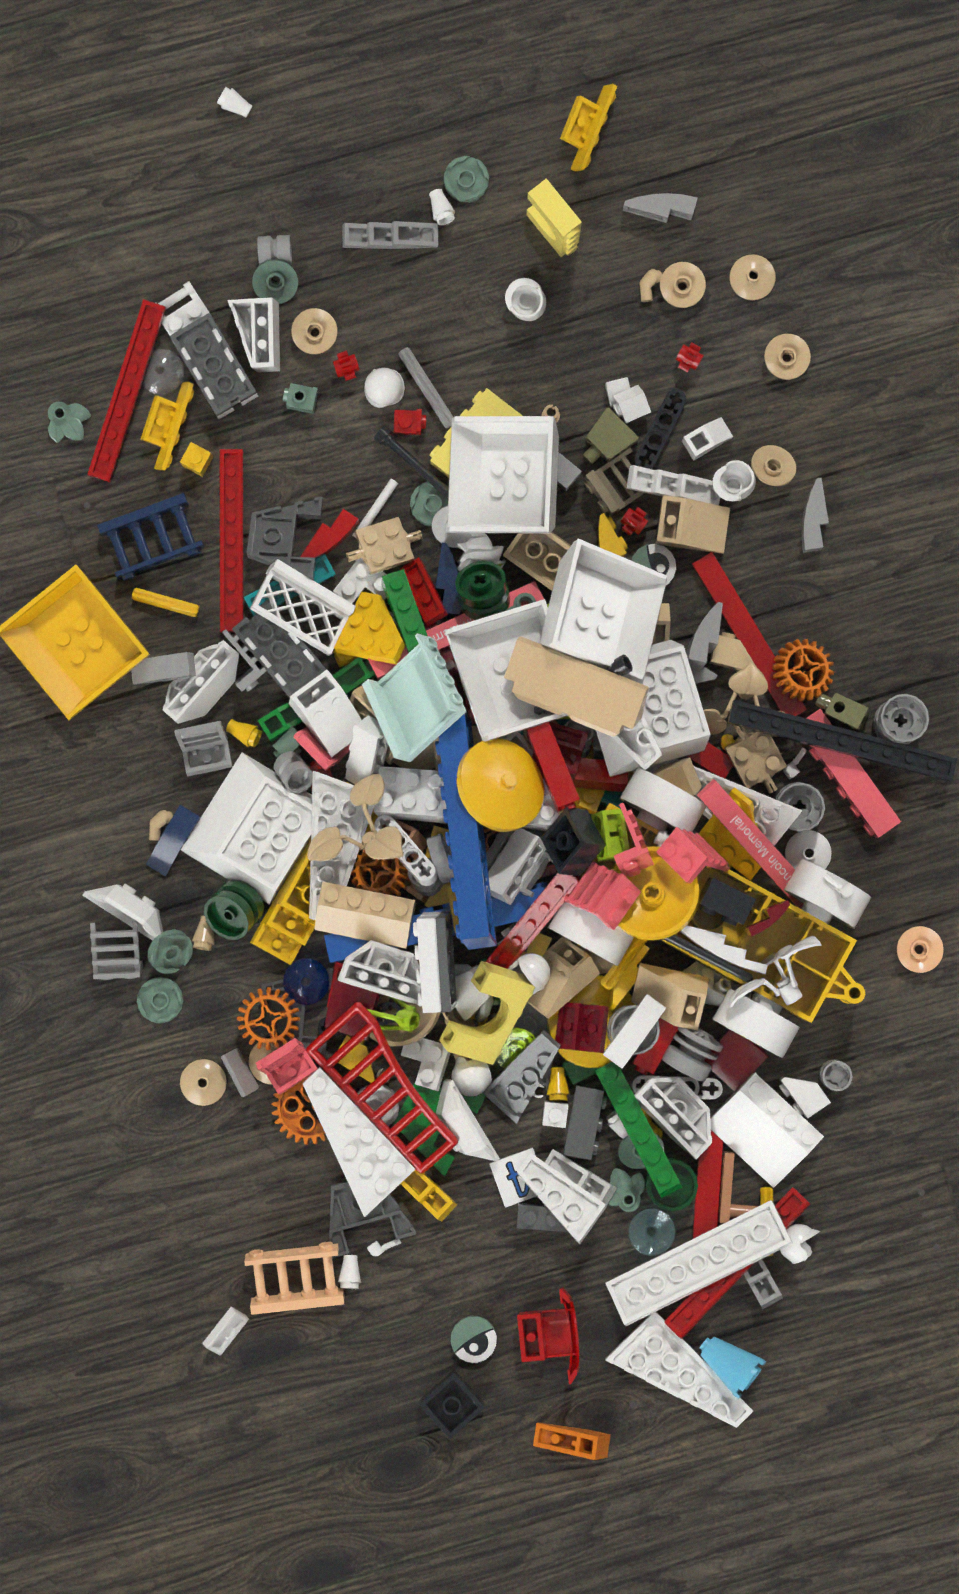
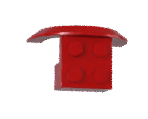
(551, 1334)

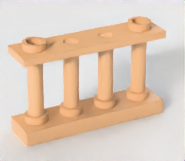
(286, 1299)

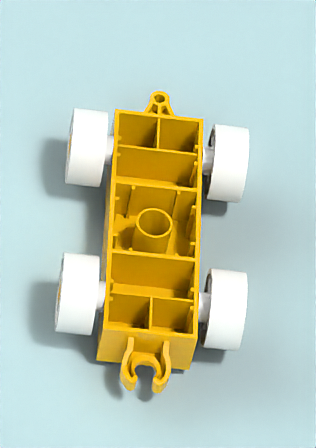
(815, 969)

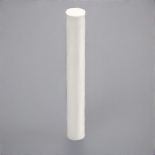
(378, 504)

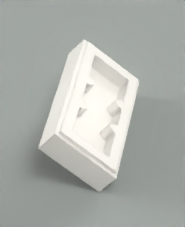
(225, 1331)

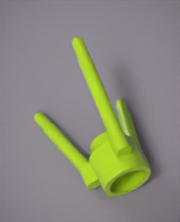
(406, 1019)

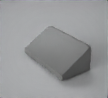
(240, 1072)

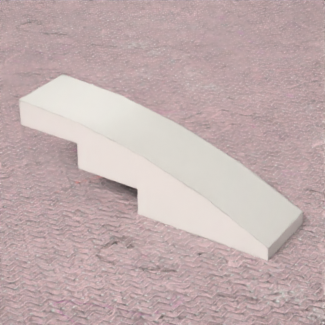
(671, 484)
(714, 944)

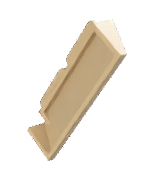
(575, 688)

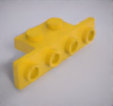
(585, 124)
(164, 423)

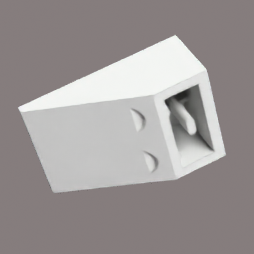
(326, 712)

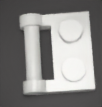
(186, 314)

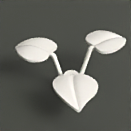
(786, 988)

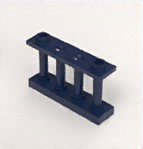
(155, 514)

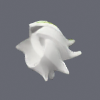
(479, 549)

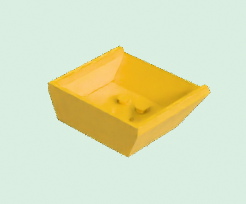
(72, 642)

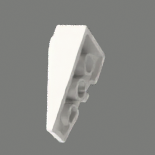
(639, 743)

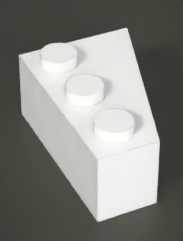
(259, 331)

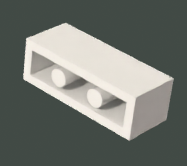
(366, 750)
(515, 864)

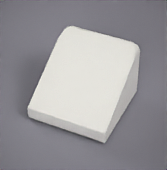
(615, 387)

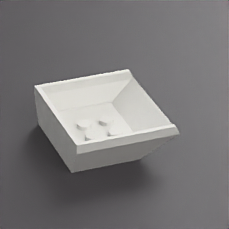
(503, 474)
(603, 608)
(482, 657)
(670, 710)
(252, 828)

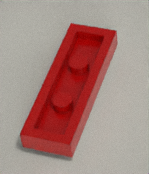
(424, 592)

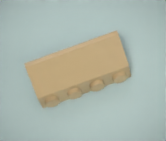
(538, 555)
(364, 915)

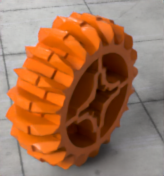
(820, 664)
(379, 879)
(288, 1012)

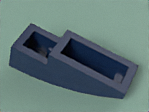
(446, 581)
(172, 840)

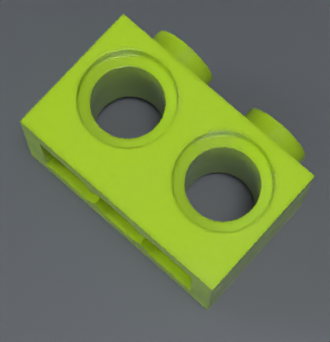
(613, 831)

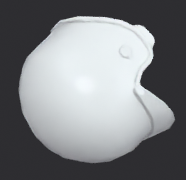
(525, 299)
(384, 387)
(734, 481)
(534, 968)
(471, 1076)
(799, 1250)

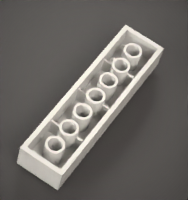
(417, 797)

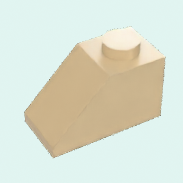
(730, 653)

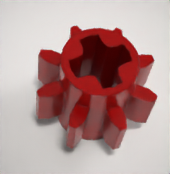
(689, 357)
(346, 365)
(634, 521)

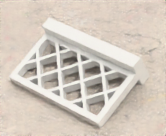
(308, 590)

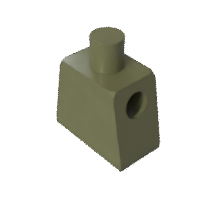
(609, 438)
(853, 715)

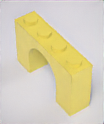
(554, 218)
(485, 404)
(486, 1041)

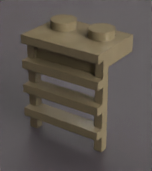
(598, 484)

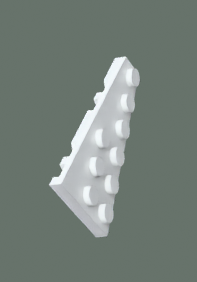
(334, 809)
(770, 814)
(363, 1152)
(672, 1365)

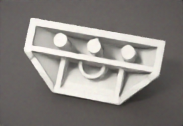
(196, 695)
(128, 907)
(383, 971)
(677, 1112)
(462, 1123)

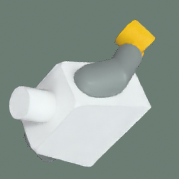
(470, 1001)

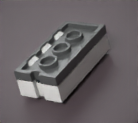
(213, 365)
(279, 652)
(436, 962)

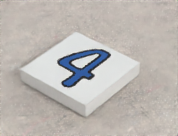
(509, 1183)

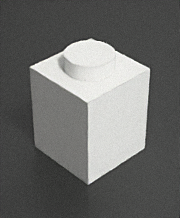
(631, 404)
(555, 1114)

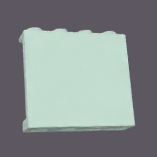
(415, 700)

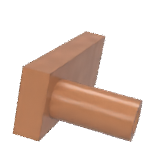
(726, 1209)

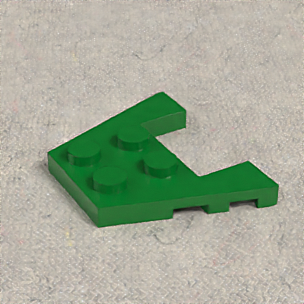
(431, 1097)

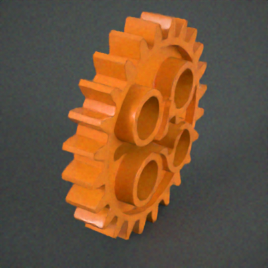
(294, 1120)

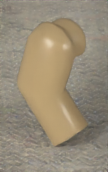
(650, 278)
(157, 822)

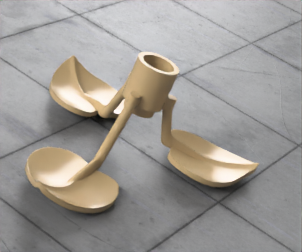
(745, 683)
(377, 845)

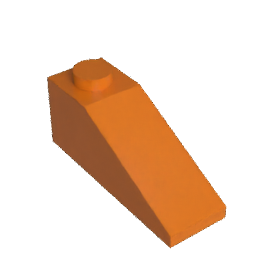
(572, 1441)

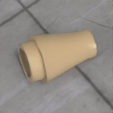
(204, 936)

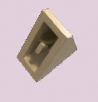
(681, 774)

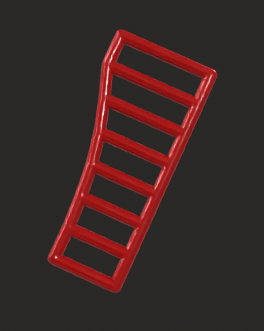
(393, 1069)

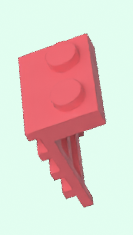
(316, 750)
(690, 854)
(637, 858)
(604, 894)
(287, 1065)

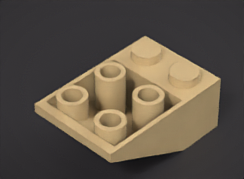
(692, 524)
(569, 973)
(677, 991)

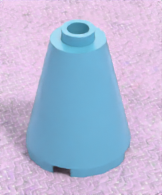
(731, 1364)

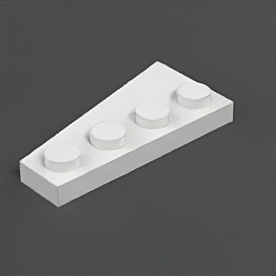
(566, 1200)

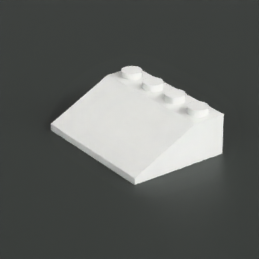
(764, 1130)

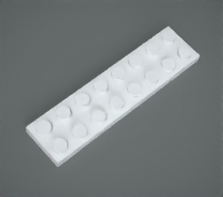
(698, 1263)

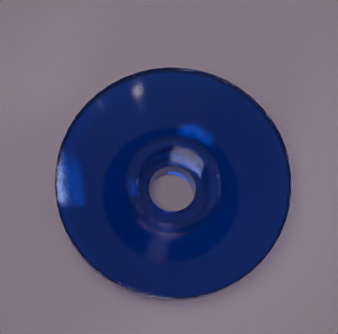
(318, 981)

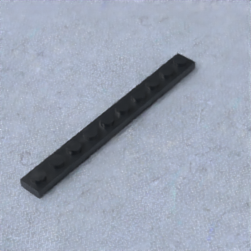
(842, 740)

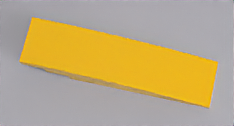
(287, 919)

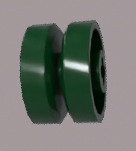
(482, 589)
(233, 909)
(681, 1198)

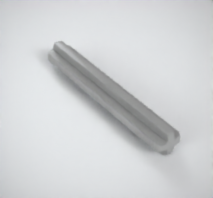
(426, 387)

